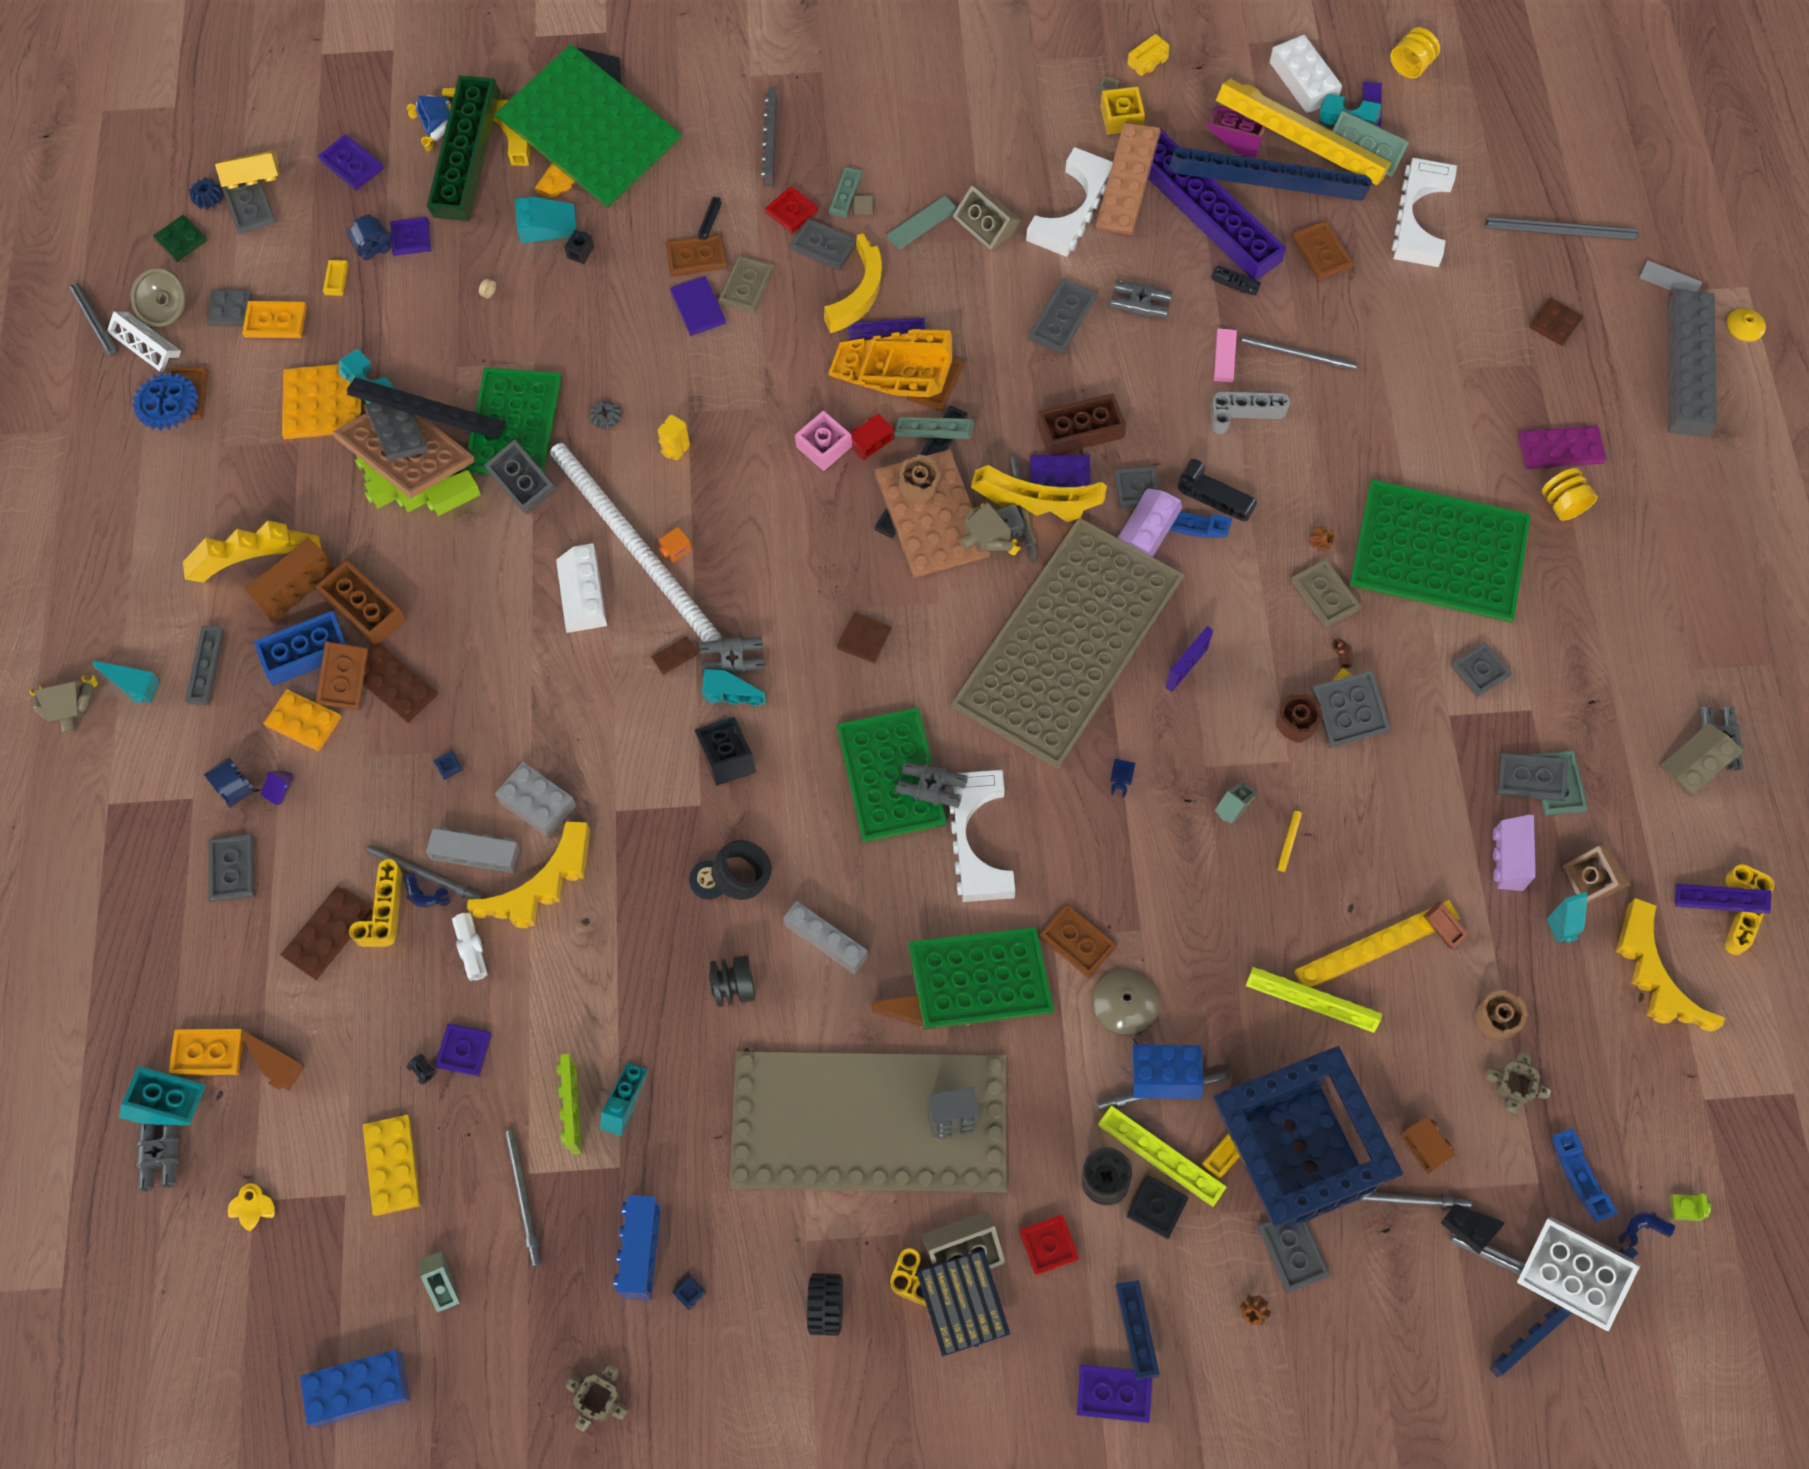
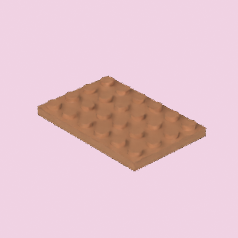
(410, 473)
(933, 528)

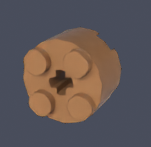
(918, 478)
(1497, 1004)

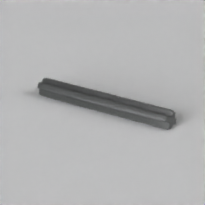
(93, 319)

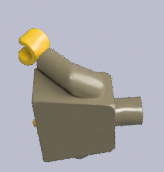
(987, 531)
(63, 702)

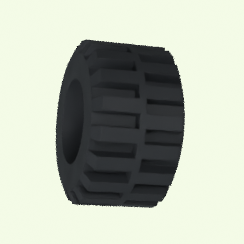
(825, 1304)

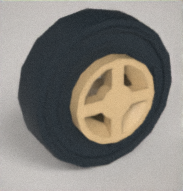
(700, 887)

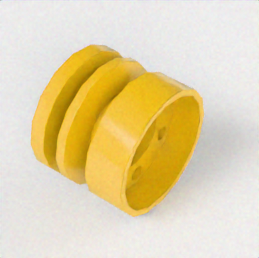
(1415, 52)
(1569, 494)

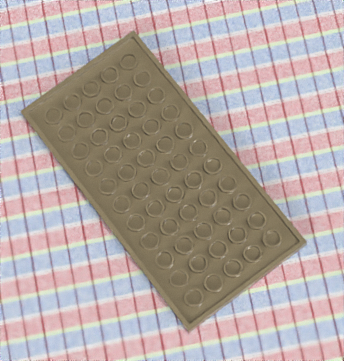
(1067, 642)
(864, 1123)

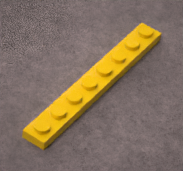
(1367, 949)

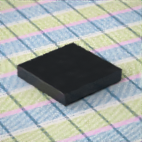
(1157, 1207)

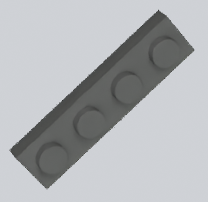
(205, 665)

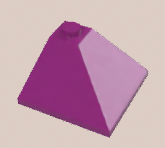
(1237, 131)

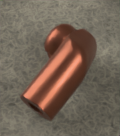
(1343, 651)

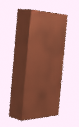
(674, 655)
(1445, 925)

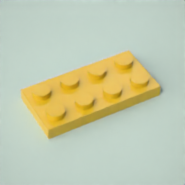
(391, 1165)

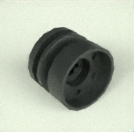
(732, 981)
(1106, 1163)

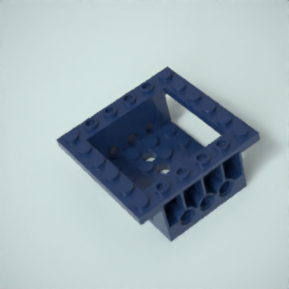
(1294, 1093)

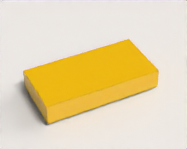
(335, 277)
(1221, 1158)

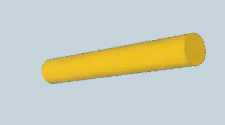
(1289, 841)

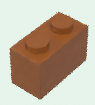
(1428, 1144)

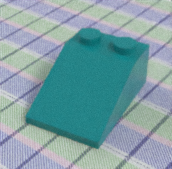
(544, 219)
(160, 1098)

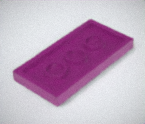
(1562, 447)

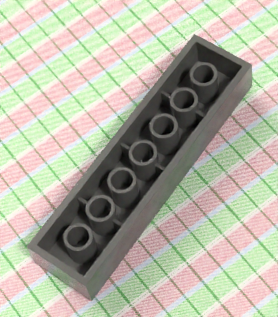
(1691, 363)

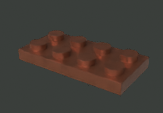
(396, 684)
(325, 933)

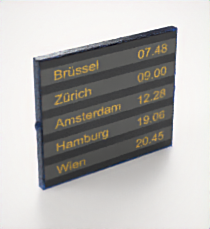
(963, 1303)

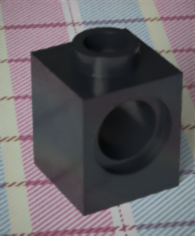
(579, 246)

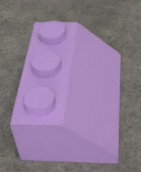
(1151, 521)
(1514, 853)

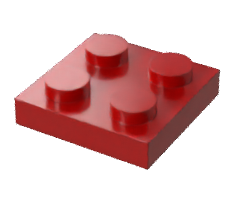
(791, 209)
(1048, 1245)

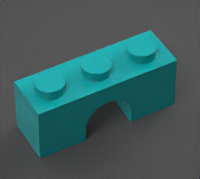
(1335, 104)
(358, 366)

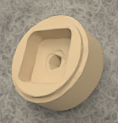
(487, 288)

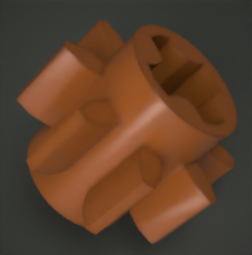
(1322, 538)
(1255, 1310)

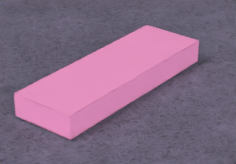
(1225, 355)

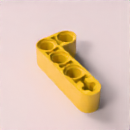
(1750, 879)
(382, 903)
(909, 1274)

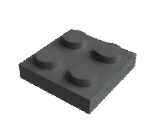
(228, 307)
(1133, 483)
(1481, 670)

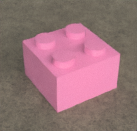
(823, 440)

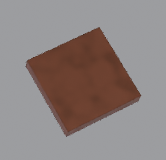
(864, 637)

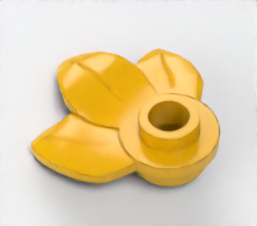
(251, 1210)

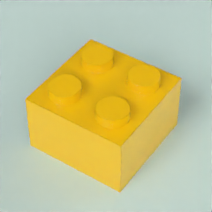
(1121, 107)

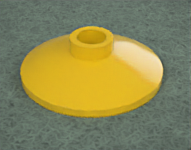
(1746, 324)

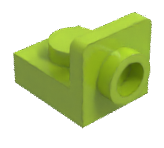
(1690, 1207)

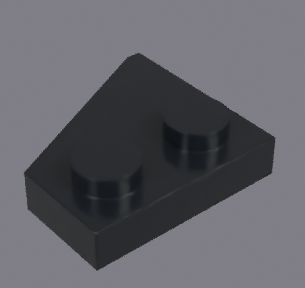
(1472, 1227)

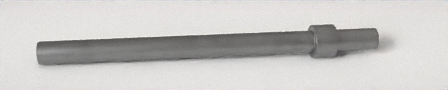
(1335, 361)
(1030, 540)
(460, 889)
(1120, 1100)
(1444, 1201)
(531, 1241)

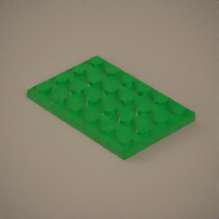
(527, 406)
(874, 764)
(980, 978)

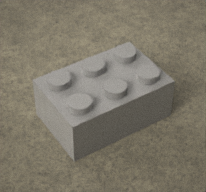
(535, 799)

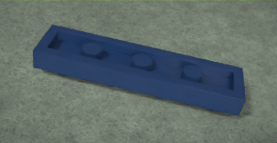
(1137, 1330)

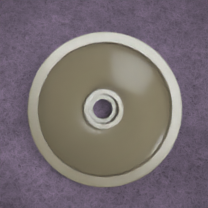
(149, 295)
(1120, 1015)

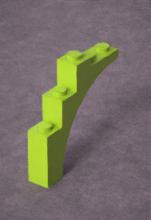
(440, 497)

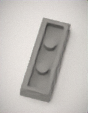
(1668, 278)

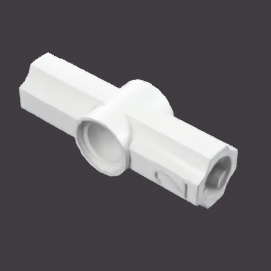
(469, 946)

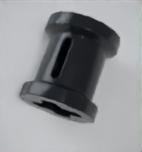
(421, 1069)

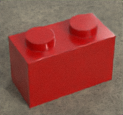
(871, 436)

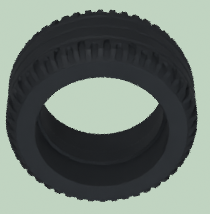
(733, 887)

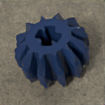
(206, 193)

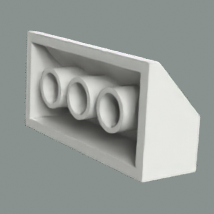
(581, 589)

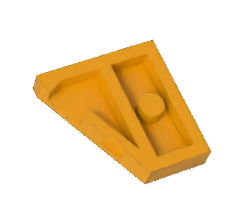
(553, 182)

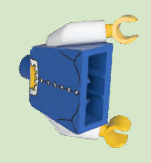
(434, 116)

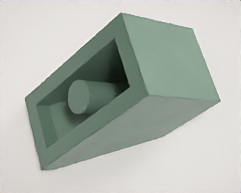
(1235, 802)
(438, 1281)

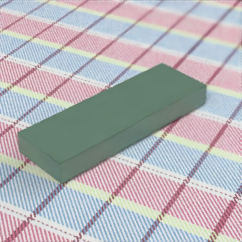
(845, 192)

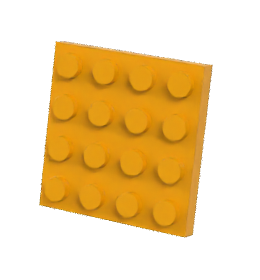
(316, 402)

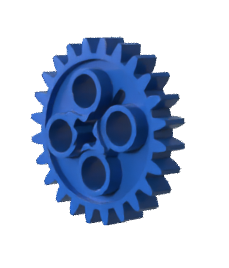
(165, 401)

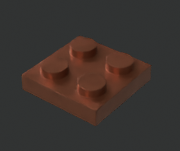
(1556, 321)

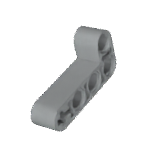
(1272, 407)

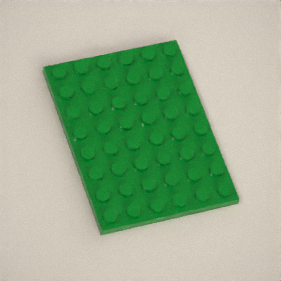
(588, 125)
(1441, 550)

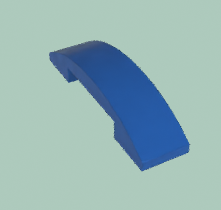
(1202, 526)
(1581, 1176)

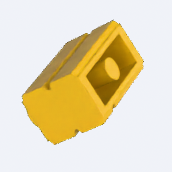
(1148, 55)
(673, 438)

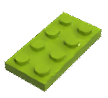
(570, 1111)

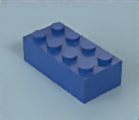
(298, 647)
(638, 1247)
(354, 1388)

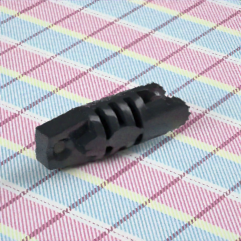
(1235, 280)

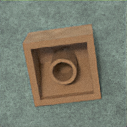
(1596, 874)

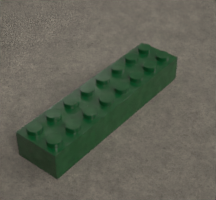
(463, 148)

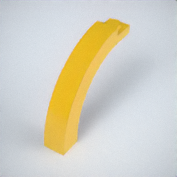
(856, 305)

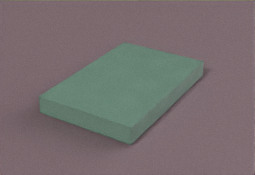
(1574, 797)

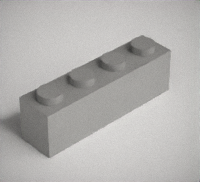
(473, 850)
(825, 938)

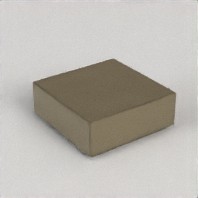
(1108, 83)
(863, 205)

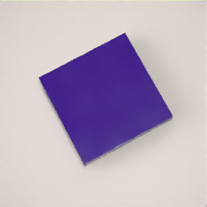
(410, 236)
(463, 1050)

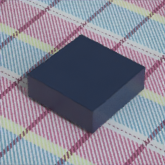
(448, 765)
(689, 1292)

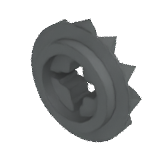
(599, 420)

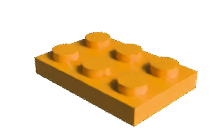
(274, 319)
(302, 720)
(206, 1052)

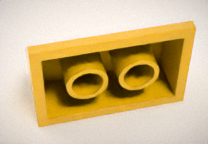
(248, 169)

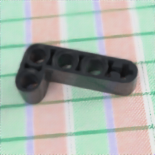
(1215, 493)

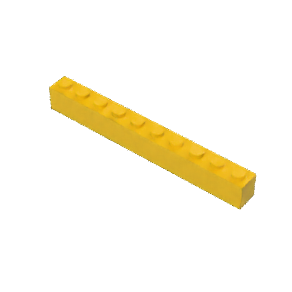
(1303, 131)

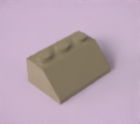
(986, 217)
(1701, 759)
(965, 1238)

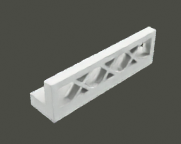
(142, 334)

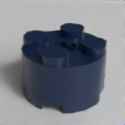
(369, 237)
(228, 783)

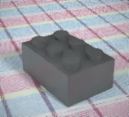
(521, 477)
(953, 1112)

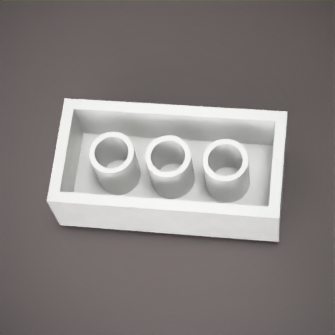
(1304, 72)

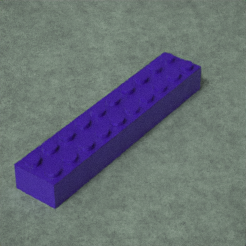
(1217, 214)

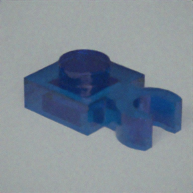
(1121, 774)

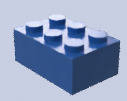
(1167, 1071)

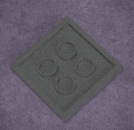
(1351, 708)

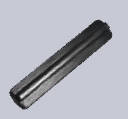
(709, 218)

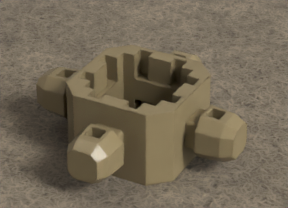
(1519, 1067)
(575, 1385)

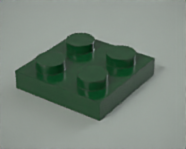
(179, 238)

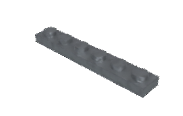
(770, 131)

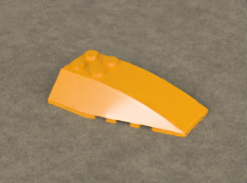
(897, 364)

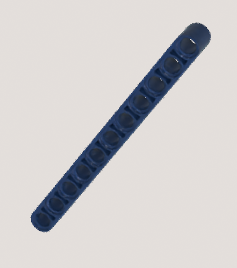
(1269, 174)

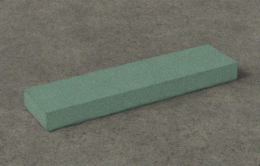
(921, 222)
(934, 427)

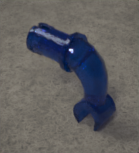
(417, 896)
(1646, 1220)

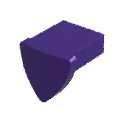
(276, 786)

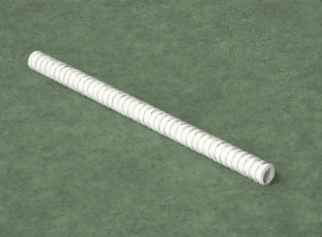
(634, 543)

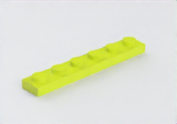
(1314, 999)
(1162, 1156)

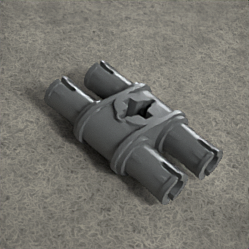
(1144, 307)
(739, 646)
(1729, 727)
(935, 793)
(151, 1158)

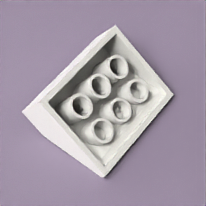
(1579, 1273)

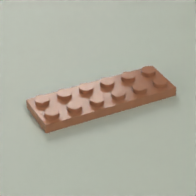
(1128, 179)

